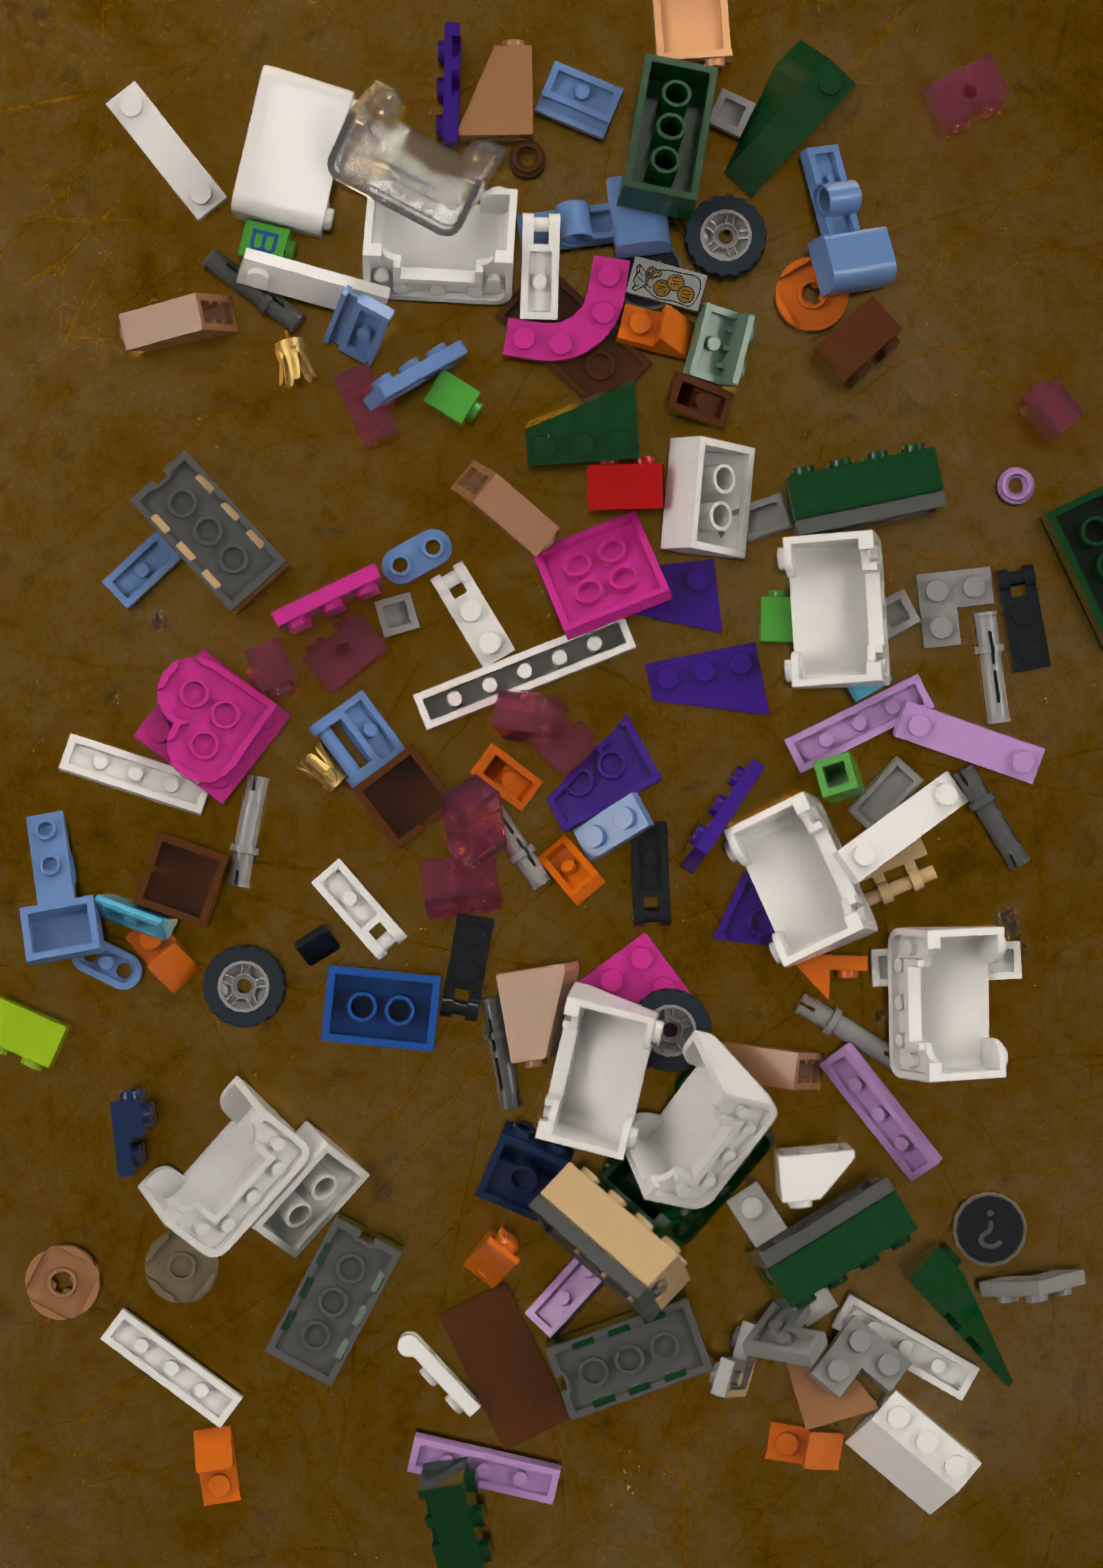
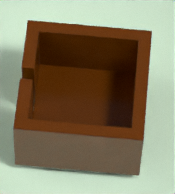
(857, 341)
(403, 796)
(184, 881)

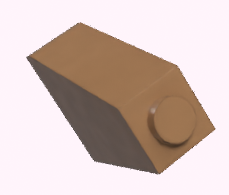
(503, 97)
(177, 322)
(505, 508)
(534, 1010)
(779, 1066)
(820, 1407)

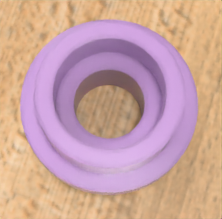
(1015, 474)

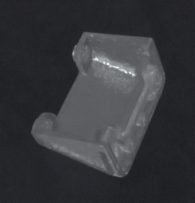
(407, 168)

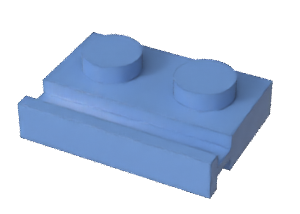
(579, 100)
(359, 325)

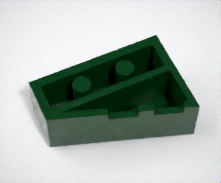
(588, 430)
(454, 1514)

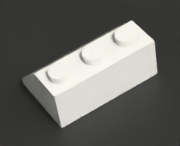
(702, 489)
(809, 1171)
(311, 1195)
(913, 1451)

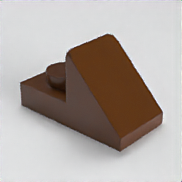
(698, 400)

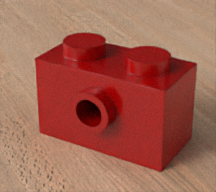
(626, 485)

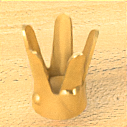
(291, 355)
(328, 774)

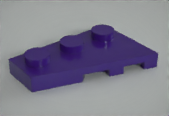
(449, 86)
(693, 595)
(712, 679)
(606, 776)
(722, 812)
(745, 917)

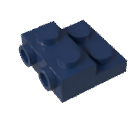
(131, 1119)
(521, 1168)

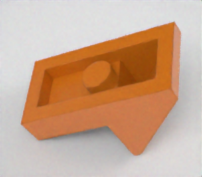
(655, 331)
(507, 776)
(571, 869)
(165, 959)
(818, 969)
(810, 1448)
(217, 1465)

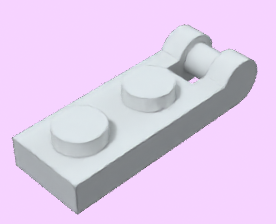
(540, 268)
(473, 616)
(358, 908)
(437, 1372)

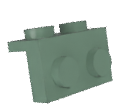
(719, 345)

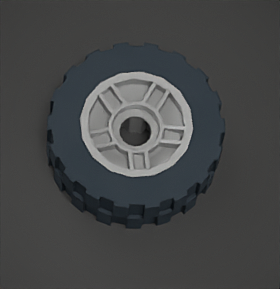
(746, 231)
(222, 986)
(683, 1011)

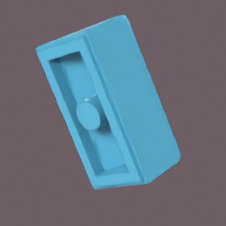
(134, 916)

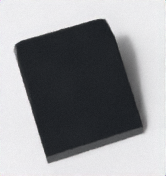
(317, 945)

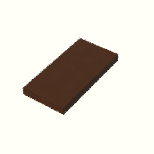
(599, 368)
(505, 1366)

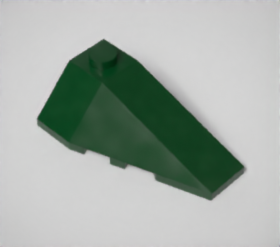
(793, 105)
(948, 1291)

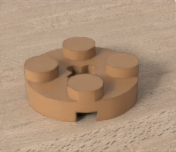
(42, 1288)

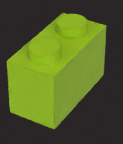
(30, 1034)

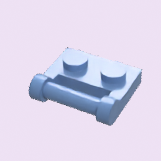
(367, 733)

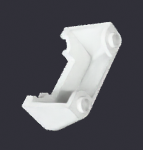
(287, 151)
(459, 268)
(836, 610)
(800, 880)
(943, 1003)
(599, 1072)
(703, 1130)
(232, 1176)

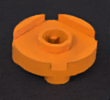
(801, 314)

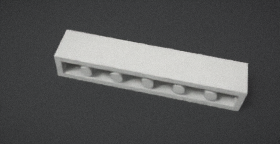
(522, 672)

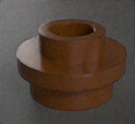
(527, 147)

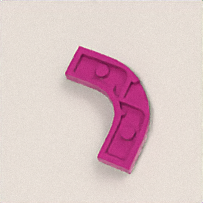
(578, 333)

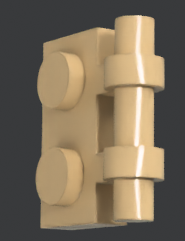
(913, 880)

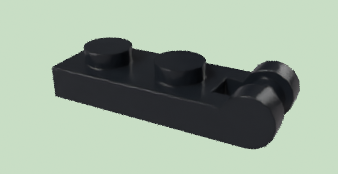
(1023, 620)
(651, 875)
(467, 965)

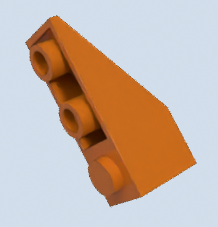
(494, 1256)

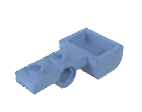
(589, 225)
(844, 254)
(60, 923)

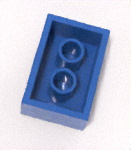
(381, 1008)

